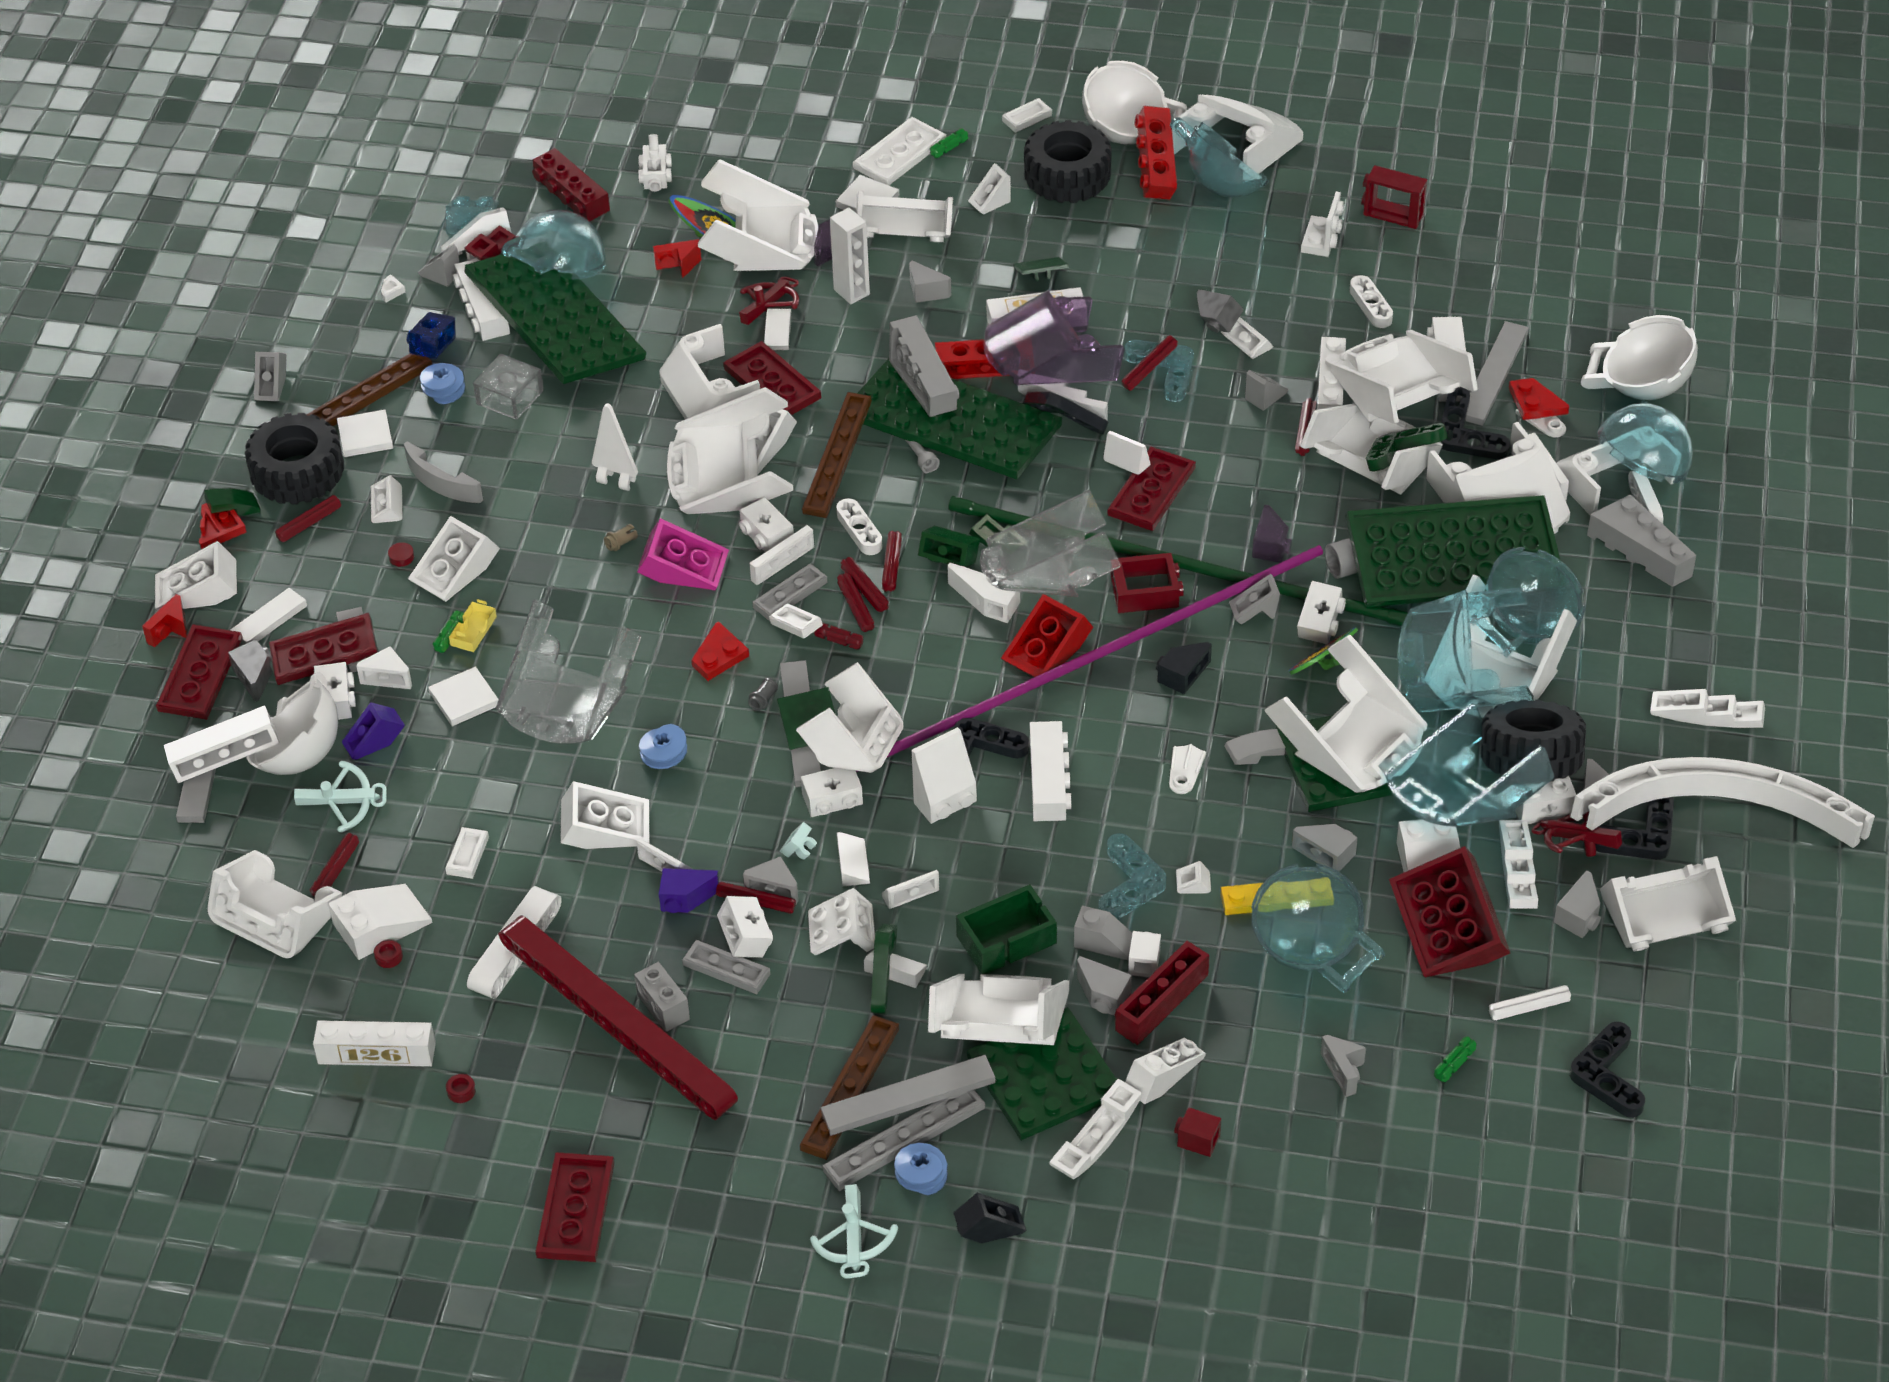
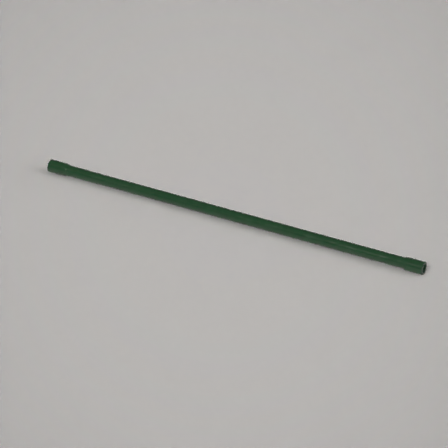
(1391, 615)

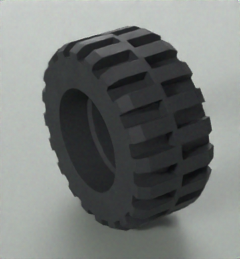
(1072, 180)
(294, 479)
(1522, 726)

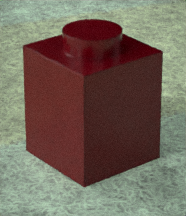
(1198, 1131)

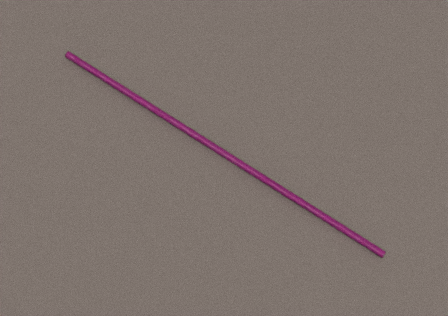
(1103, 650)

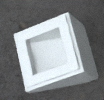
(1193, 879)

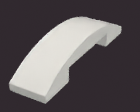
(1099, 1131)

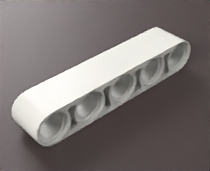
(497, 962)

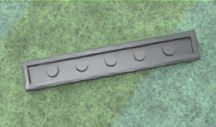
(1495, 371)
(796, 681)
(907, 1095)
(914, 1129)

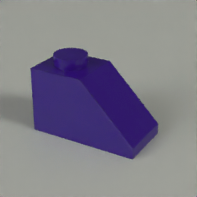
(373, 731)
(686, 888)

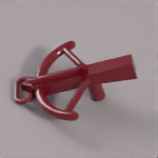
(769, 299)
(1575, 833)

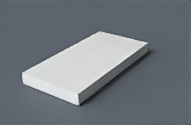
(898, 151)

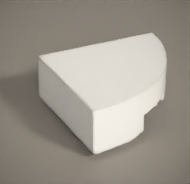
(391, 288)

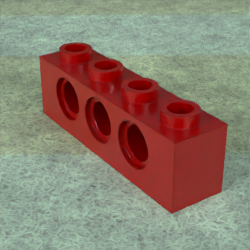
(1156, 152)
(965, 359)

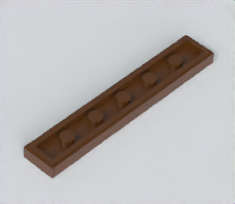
(372, 388)
(836, 455)
(851, 1081)

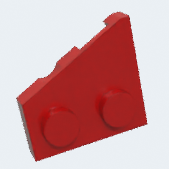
(1536, 400)
(219, 526)
(718, 652)

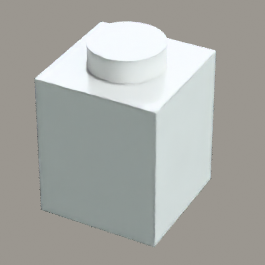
(1144, 953)

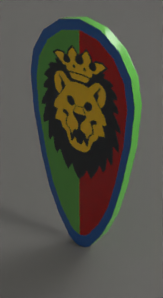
(697, 214)
(1320, 654)

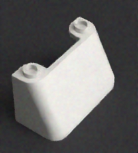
(1669, 904)
(264, 910)

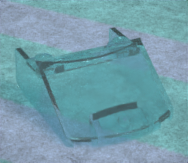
(1438, 653)
(1433, 785)

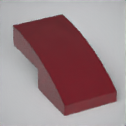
(490, 246)

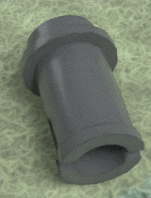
(759, 699)

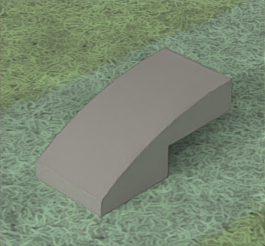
(1251, 746)

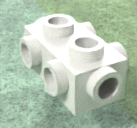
(654, 165)

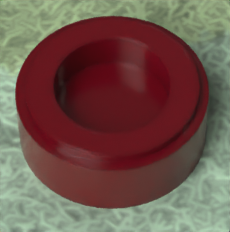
(401, 554)
(388, 954)
(460, 1088)

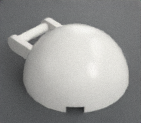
(1118, 94)
(1646, 359)
(305, 730)

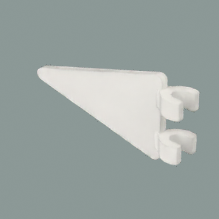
(612, 451)

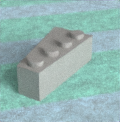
(921, 366)
(1643, 540)

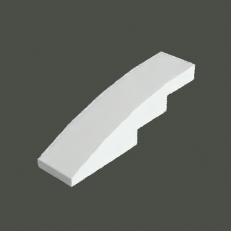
(1075, 395)
(1699, 708)
(1518, 864)

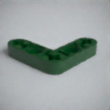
(1385, 446)
(883, 948)

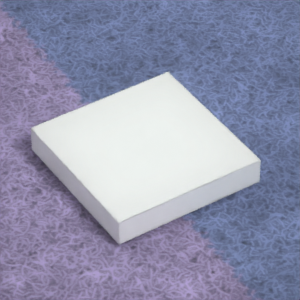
(869, 187)
(364, 433)
(463, 696)

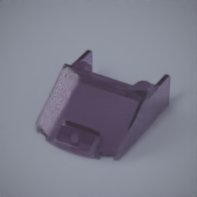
(1042, 346)

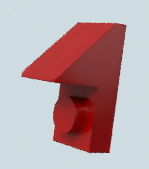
(678, 254)
(166, 620)

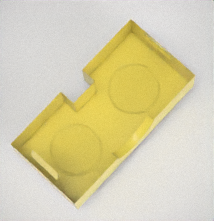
(476, 623)

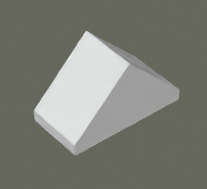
(992, 191)
(384, 670)

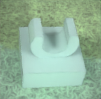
(797, 840)

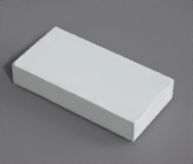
(1027, 115)
(795, 620)
(467, 852)

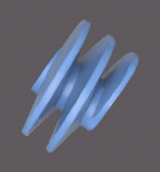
(442, 382)
(663, 747)
(921, 1168)

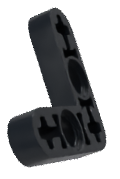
(1055, 403)
(1462, 435)
(985, 729)
(1650, 835)
(1598, 1067)

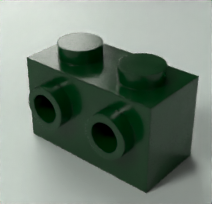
(948, 546)

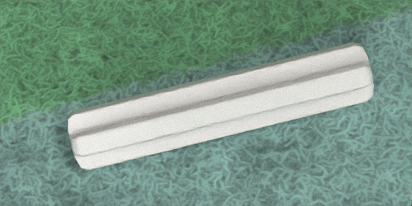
(1529, 1002)

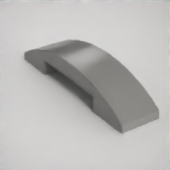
(459, 488)

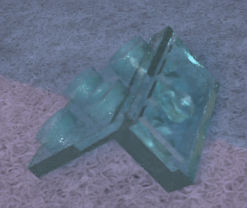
(463, 210)

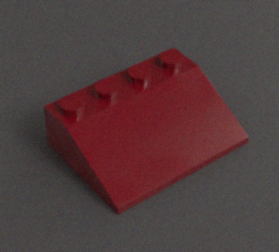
(1449, 914)

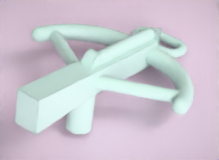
(332, 796)
(854, 1256)

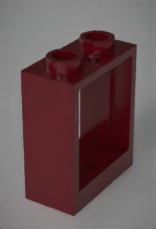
(1389, 211)
(1146, 598)

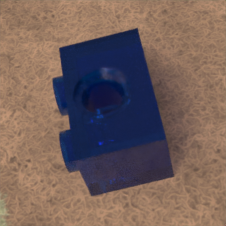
(431, 335)

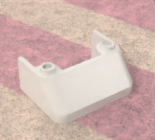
(906, 216)
(686, 380)
(1579, 469)
(862, 730)

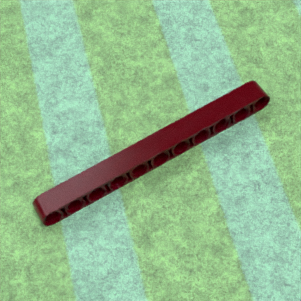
(618, 1017)

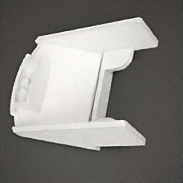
(1269, 131)
(770, 227)
(1400, 372)
(1347, 436)
(716, 460)
(1519, 475)
(1519, 669)
(1365, 734)
(998, 1008)

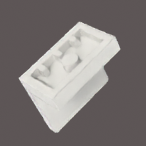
(1322, 231)
(841, 919)

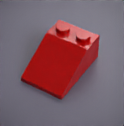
(1047, 637)

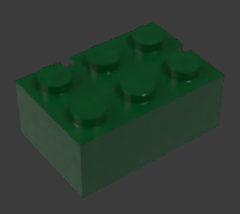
(1006, 929)

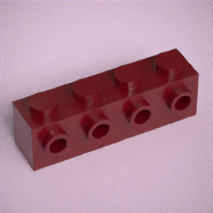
(570, 184)
(1161, 992)

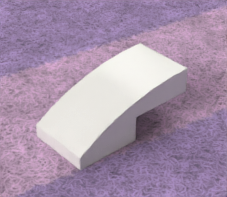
(778, 329)

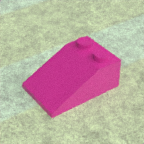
(682, 557)

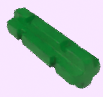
(949, 143)
(442, 641)
(1455, 1059)

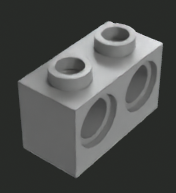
(662, 996)

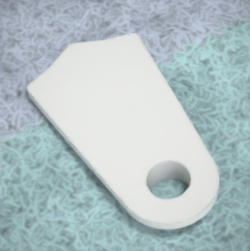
(1545, 425)
(1185, 767)

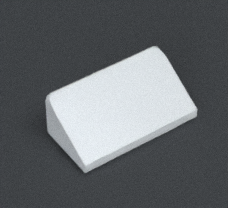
(1248, 339)
(1126, 453)
(386, 501)
(657, 858)
(852, 860)
(911, 889)
(901, 969)

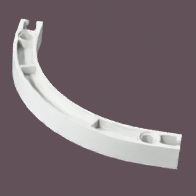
(1723, 779)

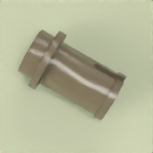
(615, 540)

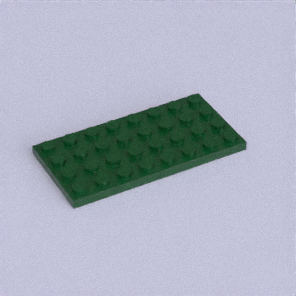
(556, 318)
(981, 431)
(1437, 548)

